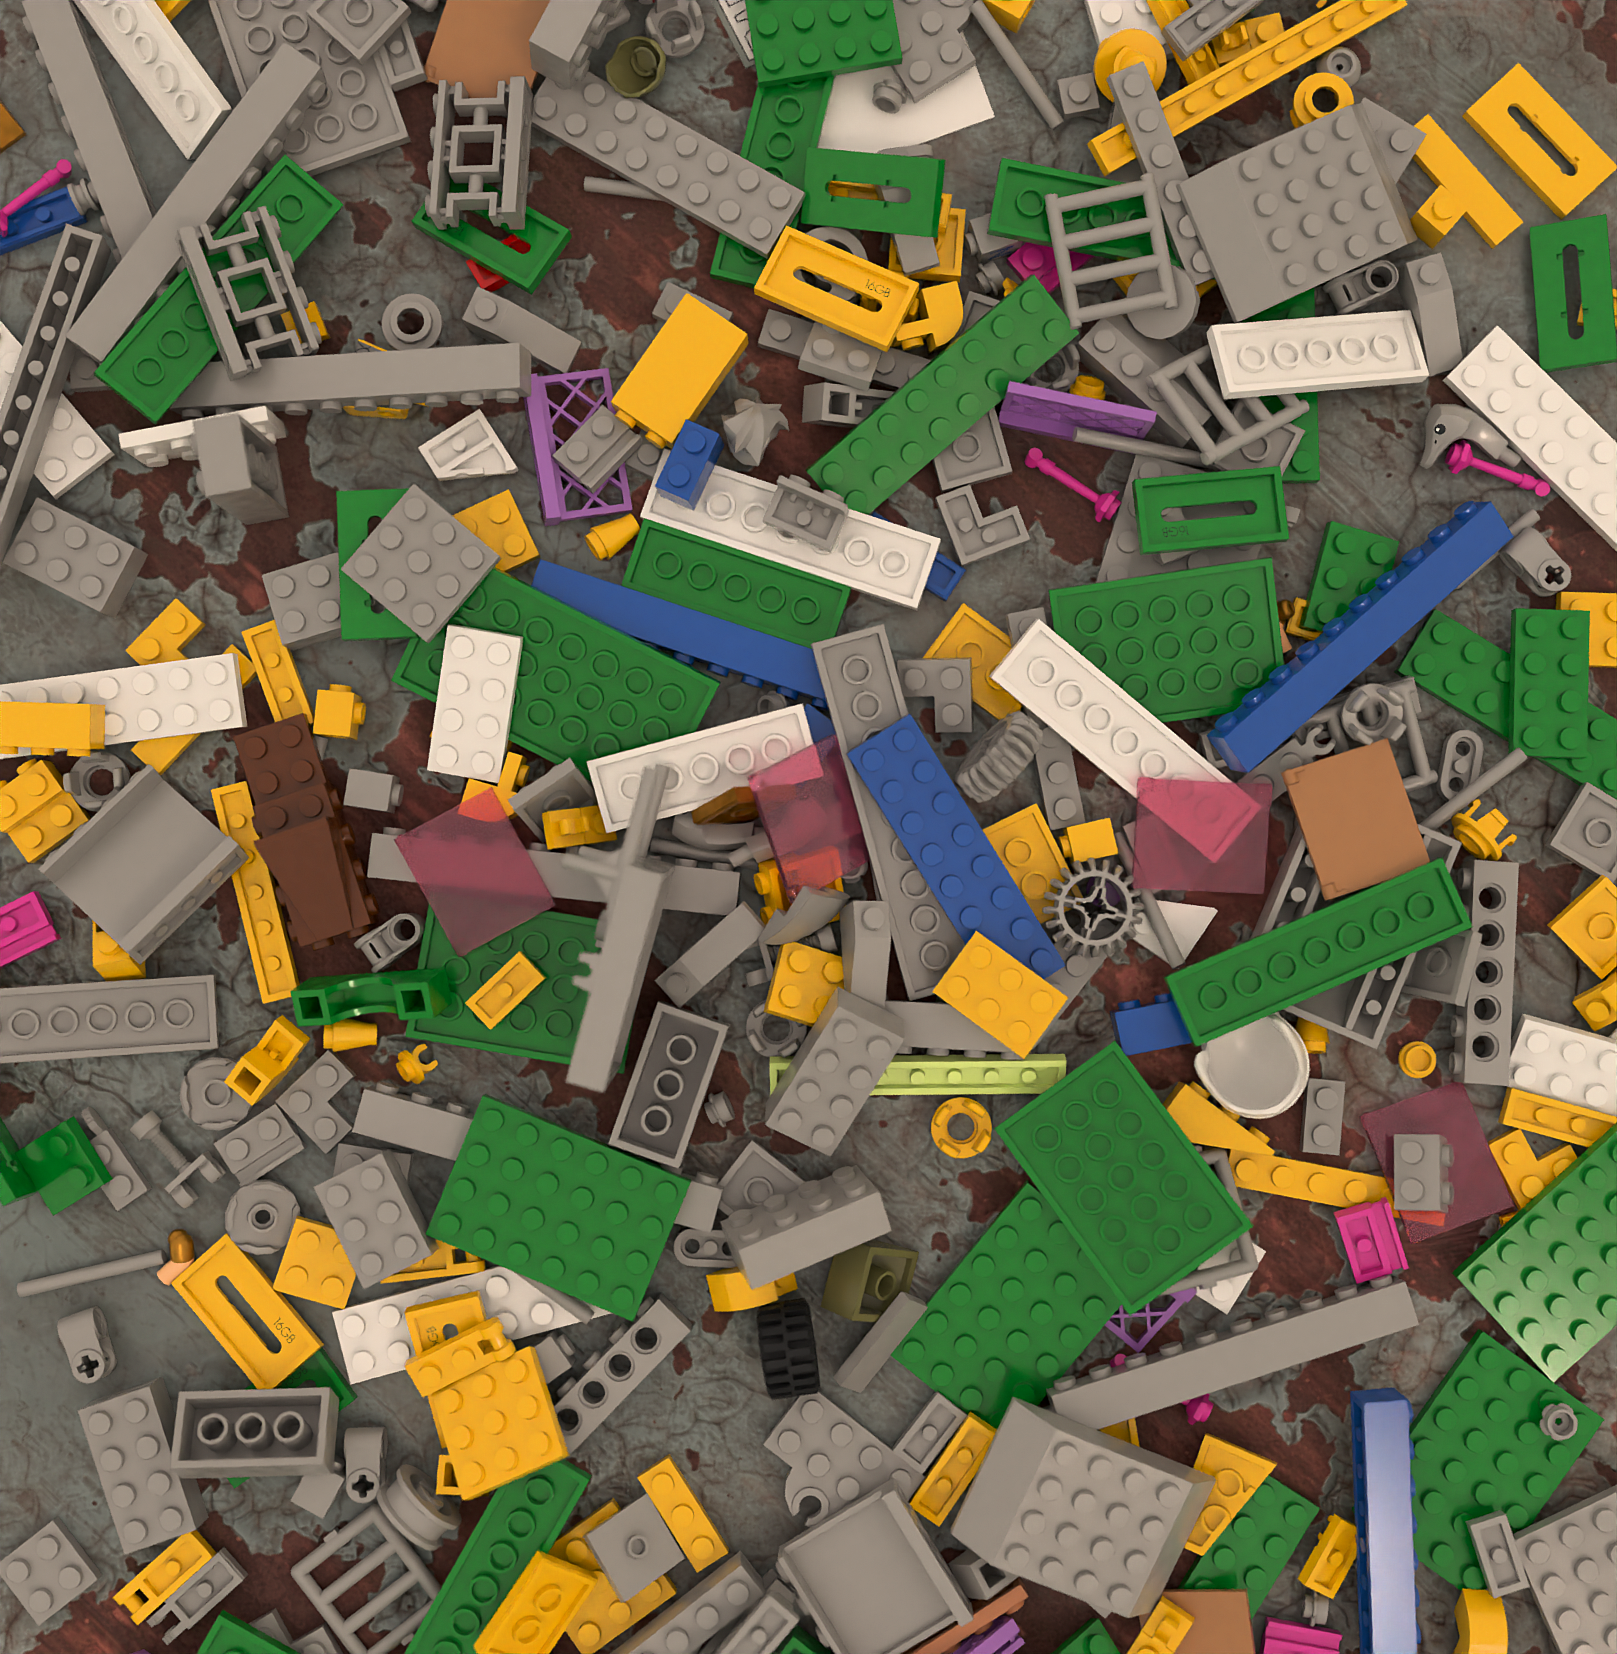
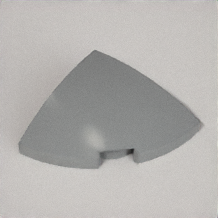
(806, 915)

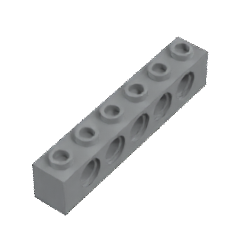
(1497, 990)
(670, 1329)

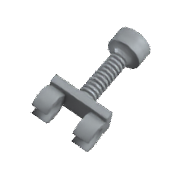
(821, 939)
(149, 1128)

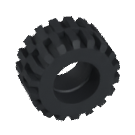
(788, 1349)

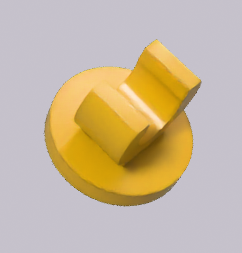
(411, 1068)

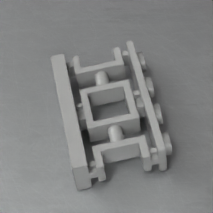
(509, 158)
(220, 301)
(760, 1625)

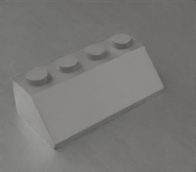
(1123, 360)

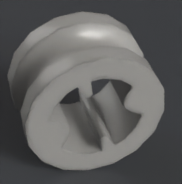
(81, 197)

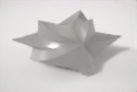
(752, 429)

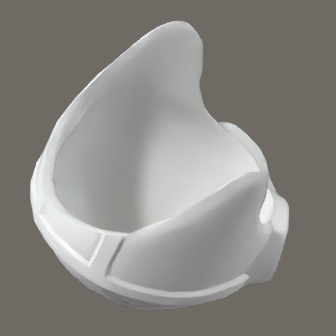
(1255, 1068)

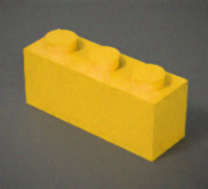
(51, 726)

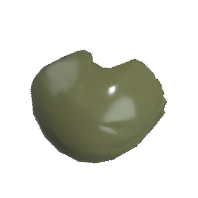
(636, 67)

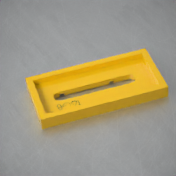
(1527, 159)
(801, 251)
(201, 1292)
(427, 1324)

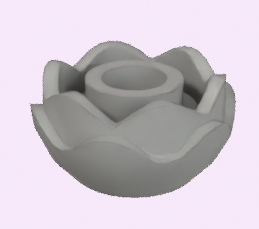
(1340, 57)

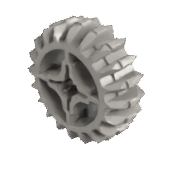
(999, 756)
(1098, 892)

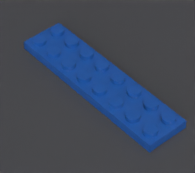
(950, 845)

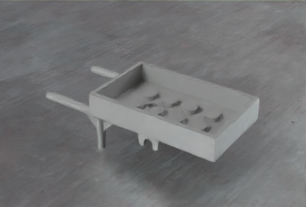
(626, 934)

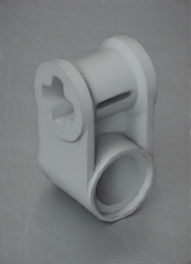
(1356, 291)
(1532, 560)
(386, 944)
(85, 1340)
(365, 1455)

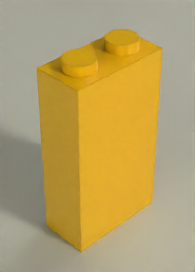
(679, 372)

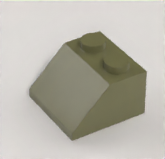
(868, 1279)

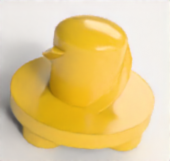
(1127, 49)

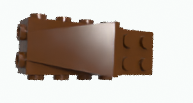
(305, 834)

